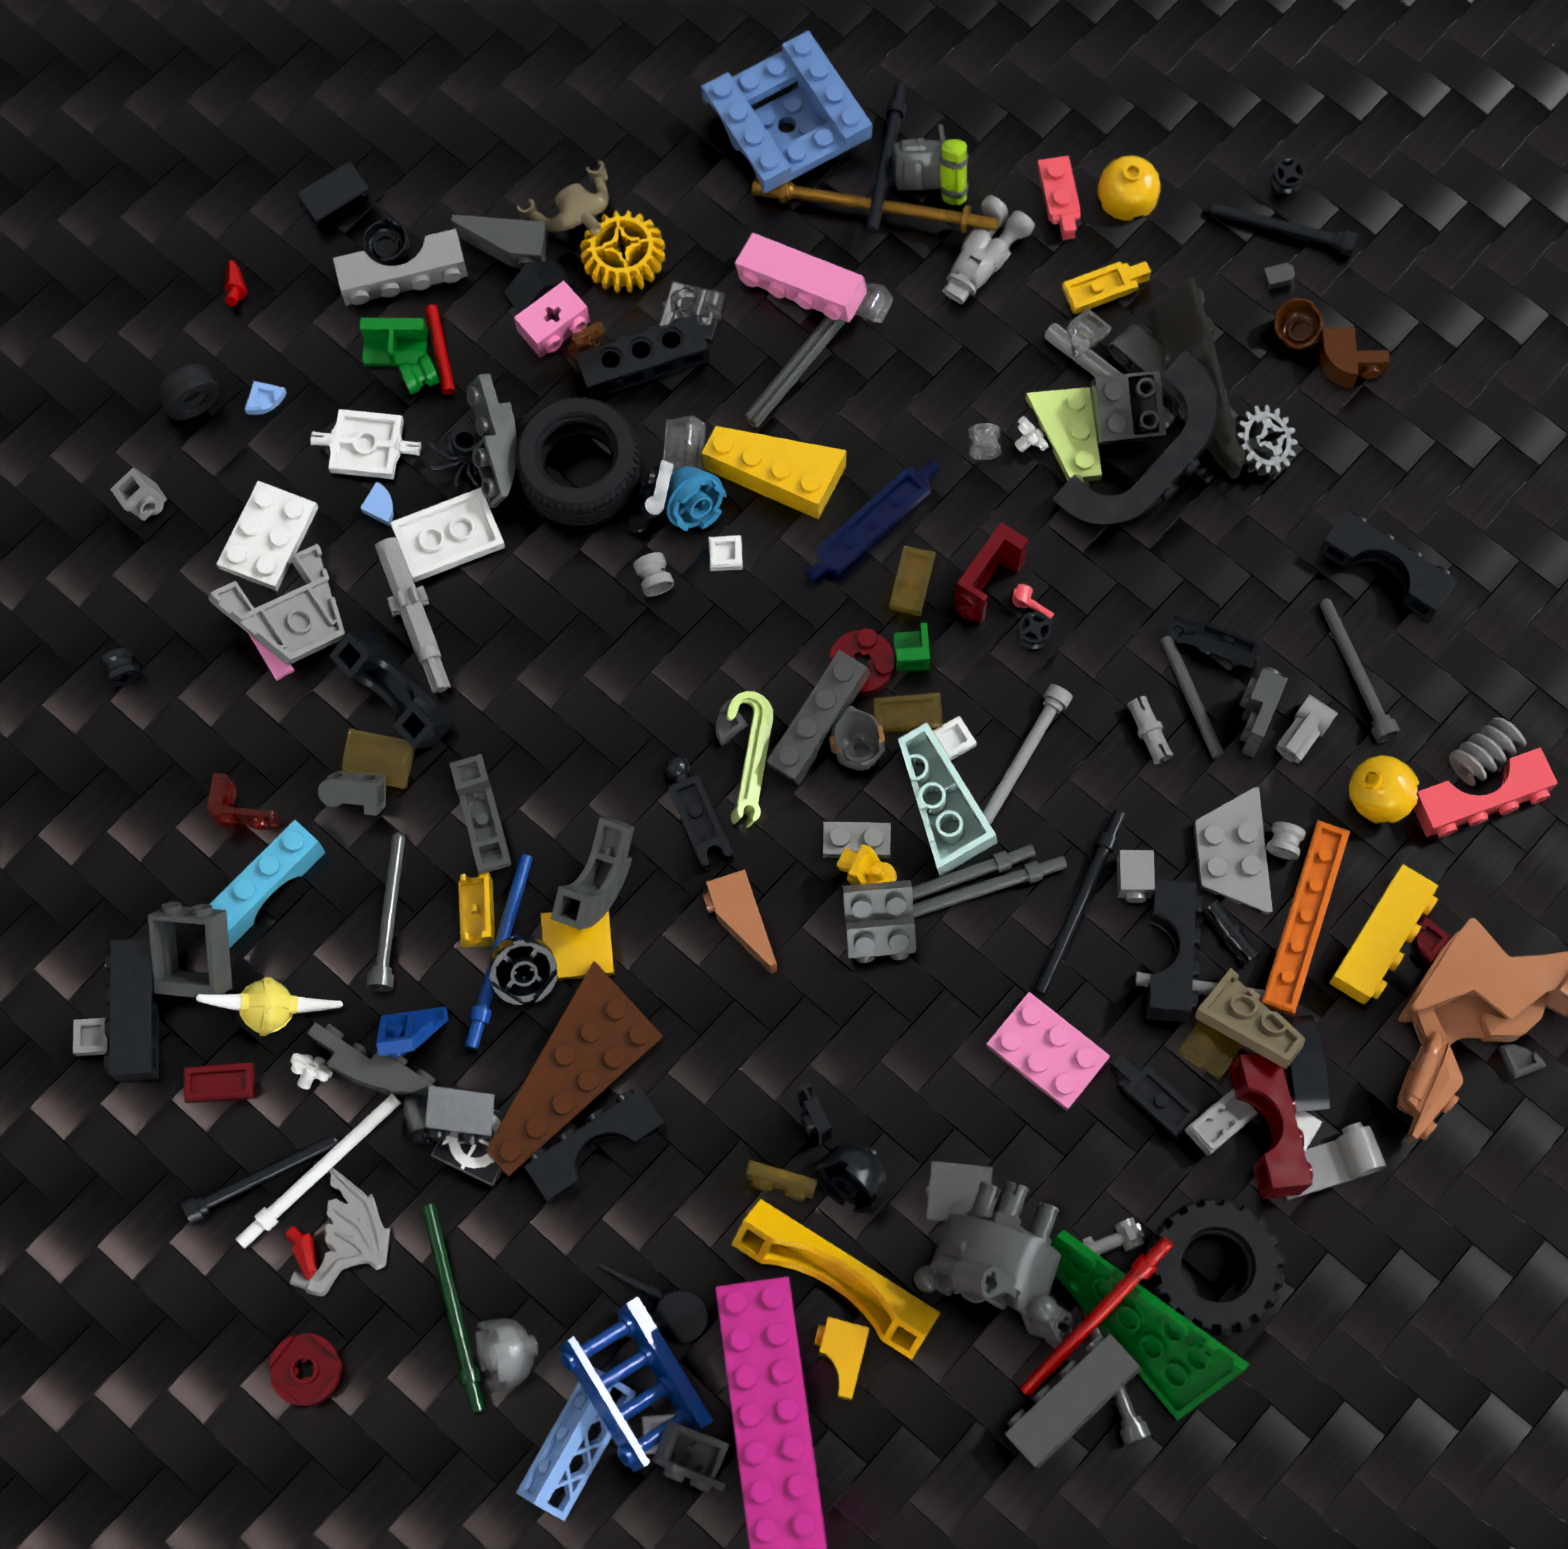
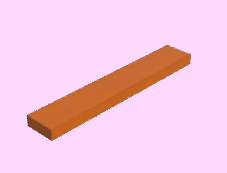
(1305, 918)

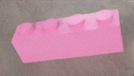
(800, 278)

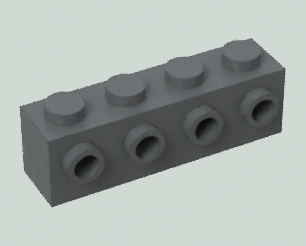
(1073, 1400)

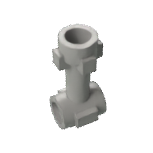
(1127, 1234)

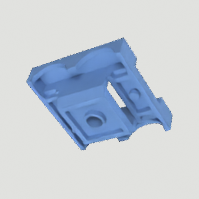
(820, 110)

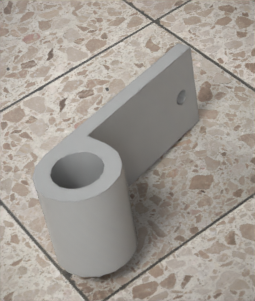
(1344, 1159)

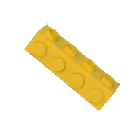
(1384, 934)

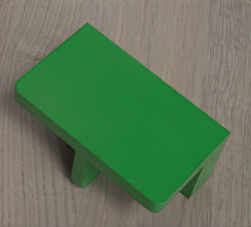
(393, 341)

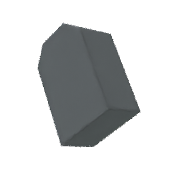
(1278, 275)

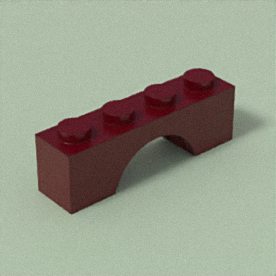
(1264, 1086)

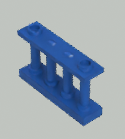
(651, 1352)

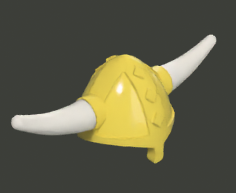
(267, 1005)

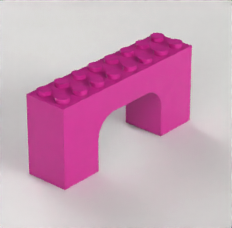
(770, 1415)

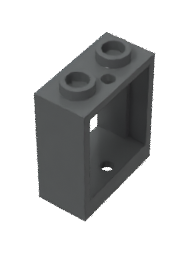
(164, 956)

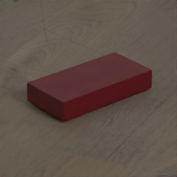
(219, 1083)

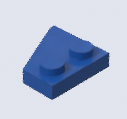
(408, 1030)

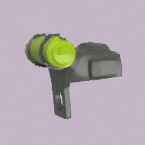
(932, 165)

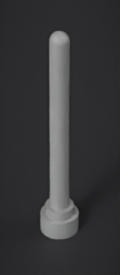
(1055, 700)

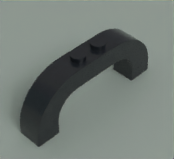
(1178, 459)

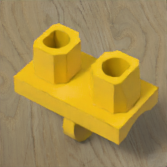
(865, 867)

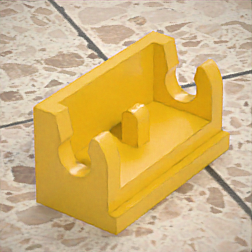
(476, 911)

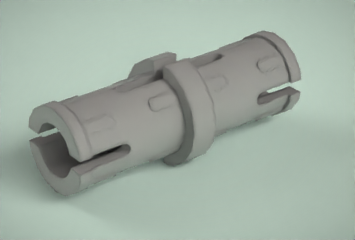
(1150, 730)

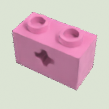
(552, 319)

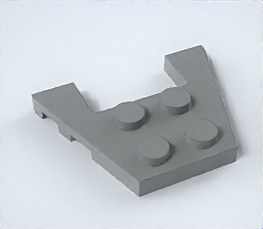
(292, 623)

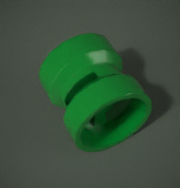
(418, 374)

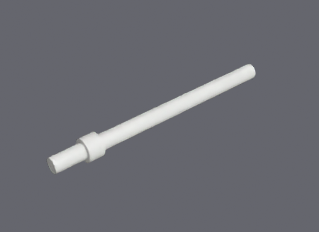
(267, 1218)

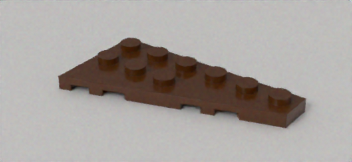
(583, 1057)

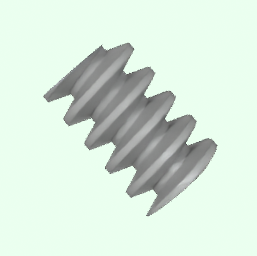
(1484, 749)

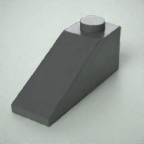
(504, 239)

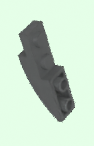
(496, 450)
(379, 1074)

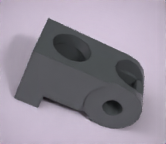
(354, 789)

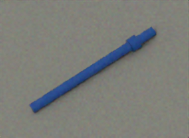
(481, 1013)

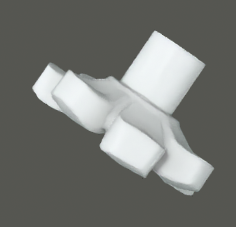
(1030, 436)
(309, 1069)

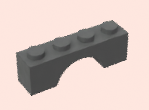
(823, 706)

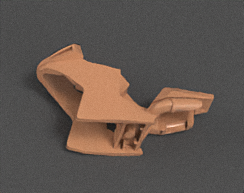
(1478, 995)

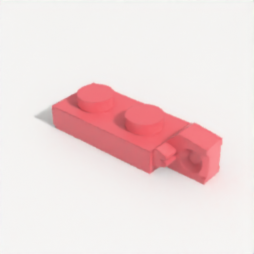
(1060, 194)

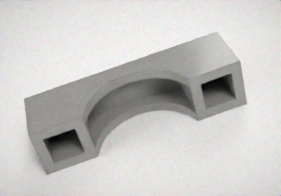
(436, 263)

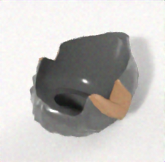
(857, 739)

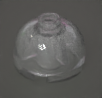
(505, 1352)

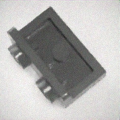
(691, 1455)

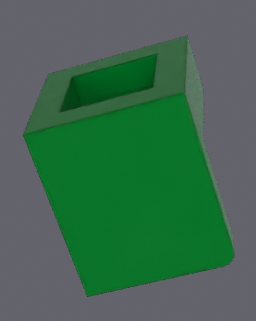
(912, 650)

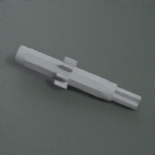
(409, 603)

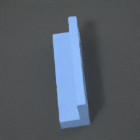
(552, 1463)

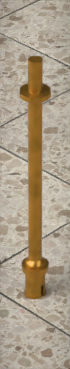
(964, 219)

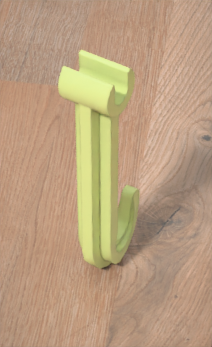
(755, 754)

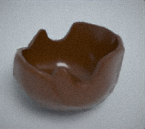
(1298, 323)

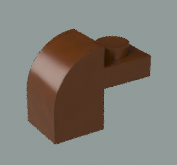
(1343, 362)

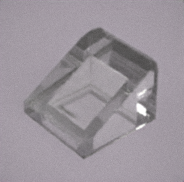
(875, 303)

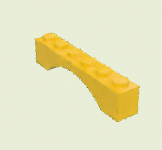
(779, 1240)

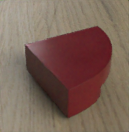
(1430, 940)

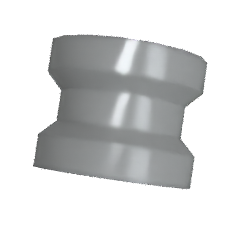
(1285, 840)

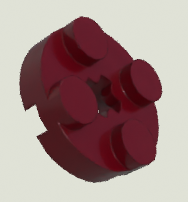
(876, 649)
(284, 1370)

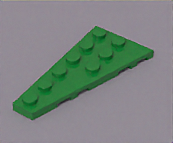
(1174, 1354)

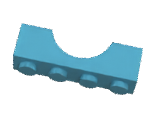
(282, 860)

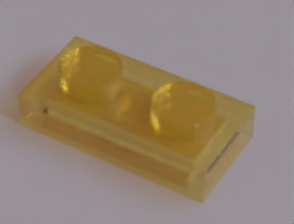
(912, 580)
(795, 1185)

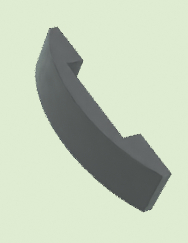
(480, 814)

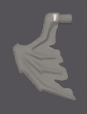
(354, 1234)

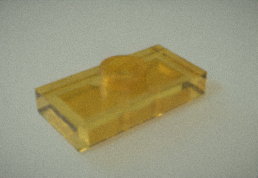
(909, 711)

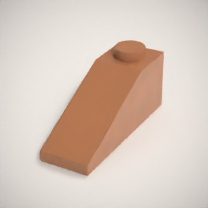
(738, 913)

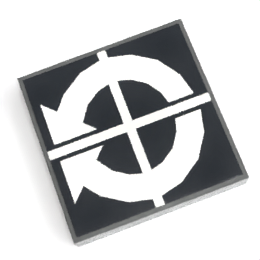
(471, 1158)

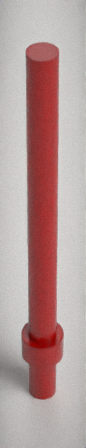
(1142, 1268)

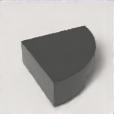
(726, 729)
(1520, 1060)

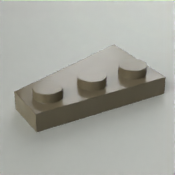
(1248, 1021)

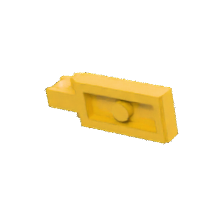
(1104, 285)

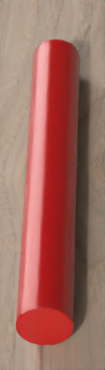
(440, 349)

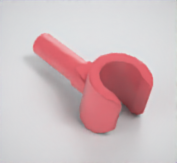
(1022, 599)

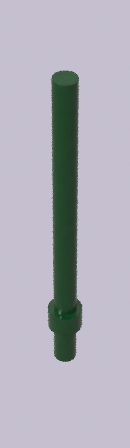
(468, 1375)

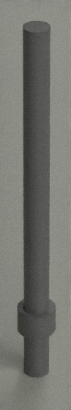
(999, 862)
(1031, 872)

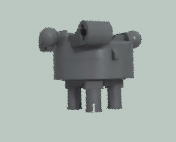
(1000, 1260)

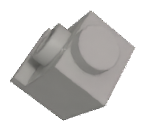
(145, 501)

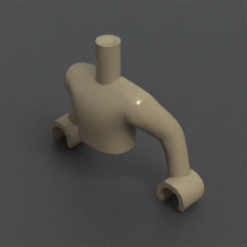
(575, 205)

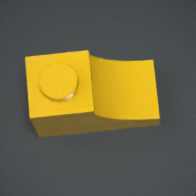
(844, 1347)

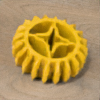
(601, 255)

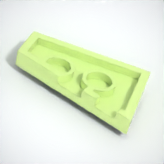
(1070, 428)

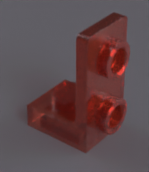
(223, 795)

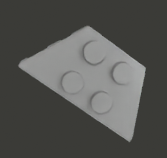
(1234, 852)

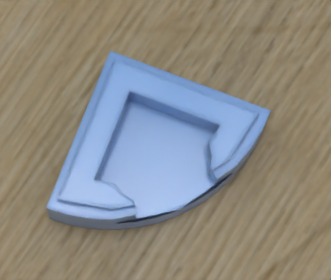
(264, 398)
(379, 505)

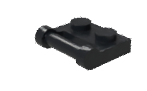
(651, 496)

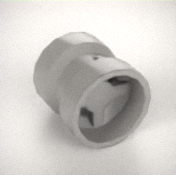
(653, 573)

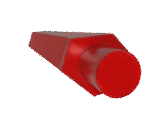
(234, 284)
(303, 1250)

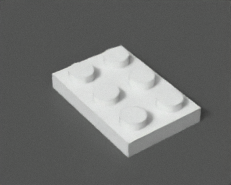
(447, 534)
(267, 535)

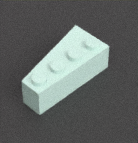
(948, 810)

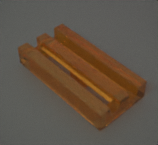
(590, 335)

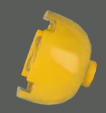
(1129, 188)
(1383, 789)

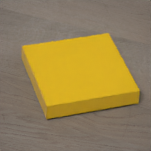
(577, 948)

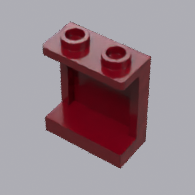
(1003, 548)

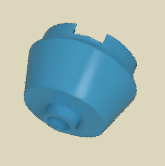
(693, 498)

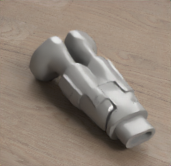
(983, 255)

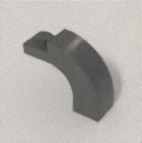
(600, 882)

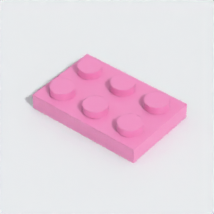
(1048, 1051)

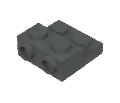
(1260, 703)
(879, 920)

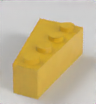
(776, 467)

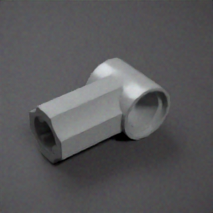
(1309, 724)

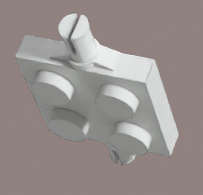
(366, 444)

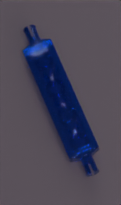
(873, 520)

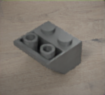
(1128, 407)

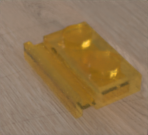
(378, 755)
(1209, 1049)

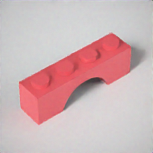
(1446, 807)

